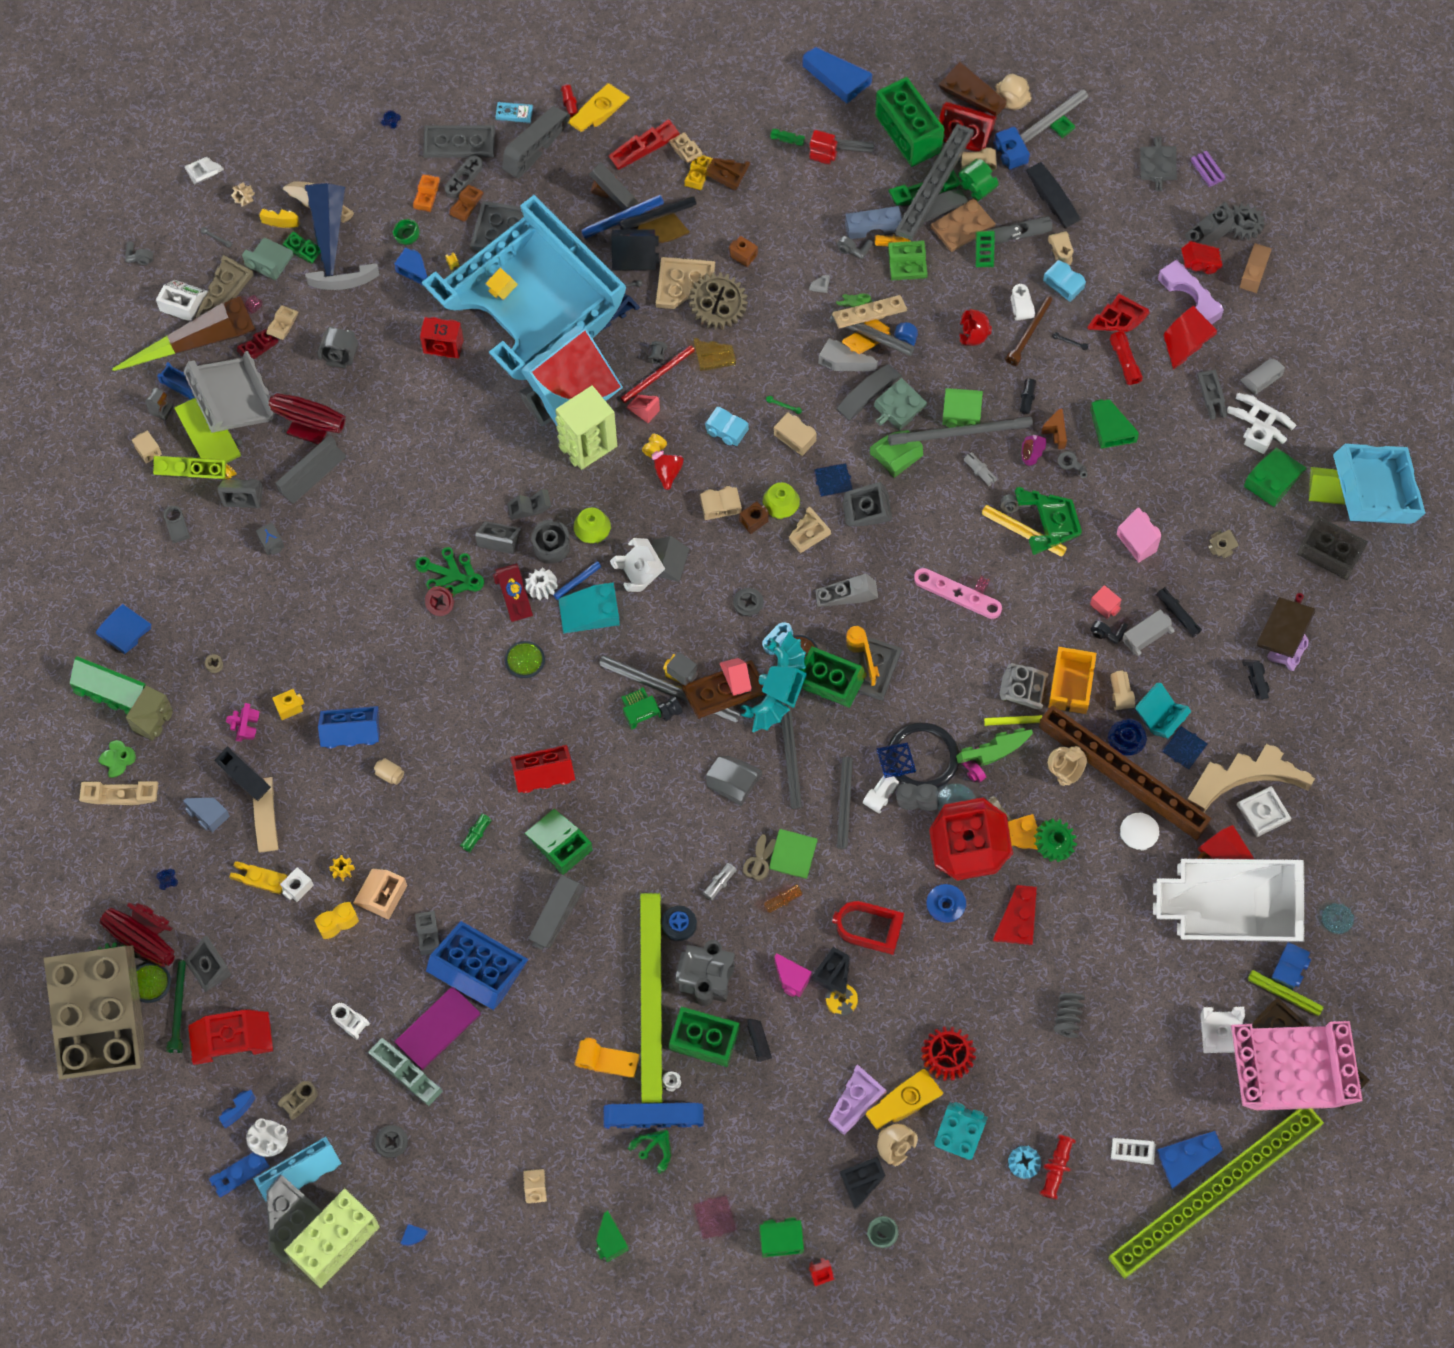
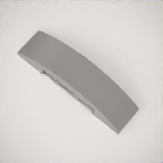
(344, 281)

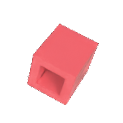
(1106, 602)

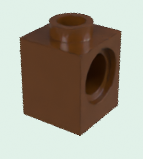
(750, 523)

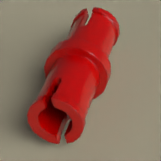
(569, 100)

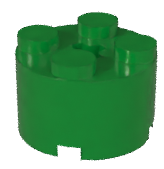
(978, 179)

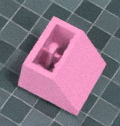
(1139, 535)

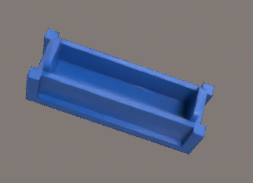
(175, 380)

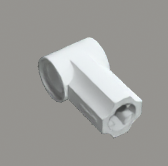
(878, 797)

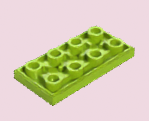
(207, 443)

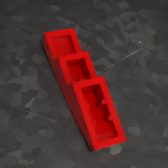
(645, 144)

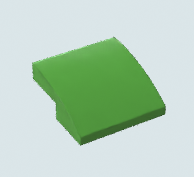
(907, 260)
(793, 853)

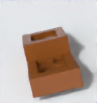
(467, 201)

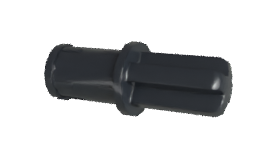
(1027, 396)

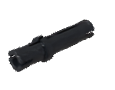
(1173, 605)

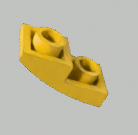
(696, 175)
(285, 219)

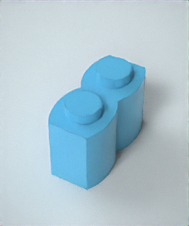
(1064, 280)
(726, 426)

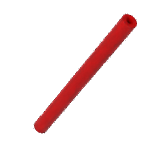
(658, 373)

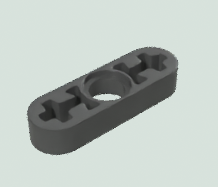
(463, 170)

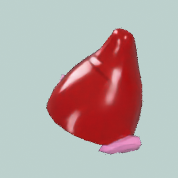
(667, 467)

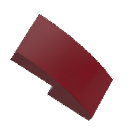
(258, 345)

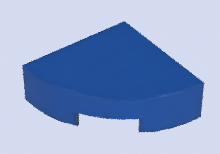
(413, 1235)

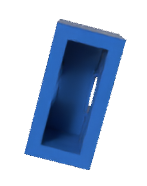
(1018, 153)

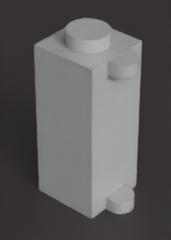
(1147, 632)

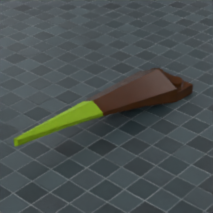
(217, 325)

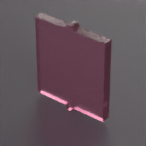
(714, 1217)

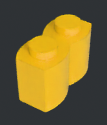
(334, 921)

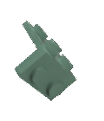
(268, 258)

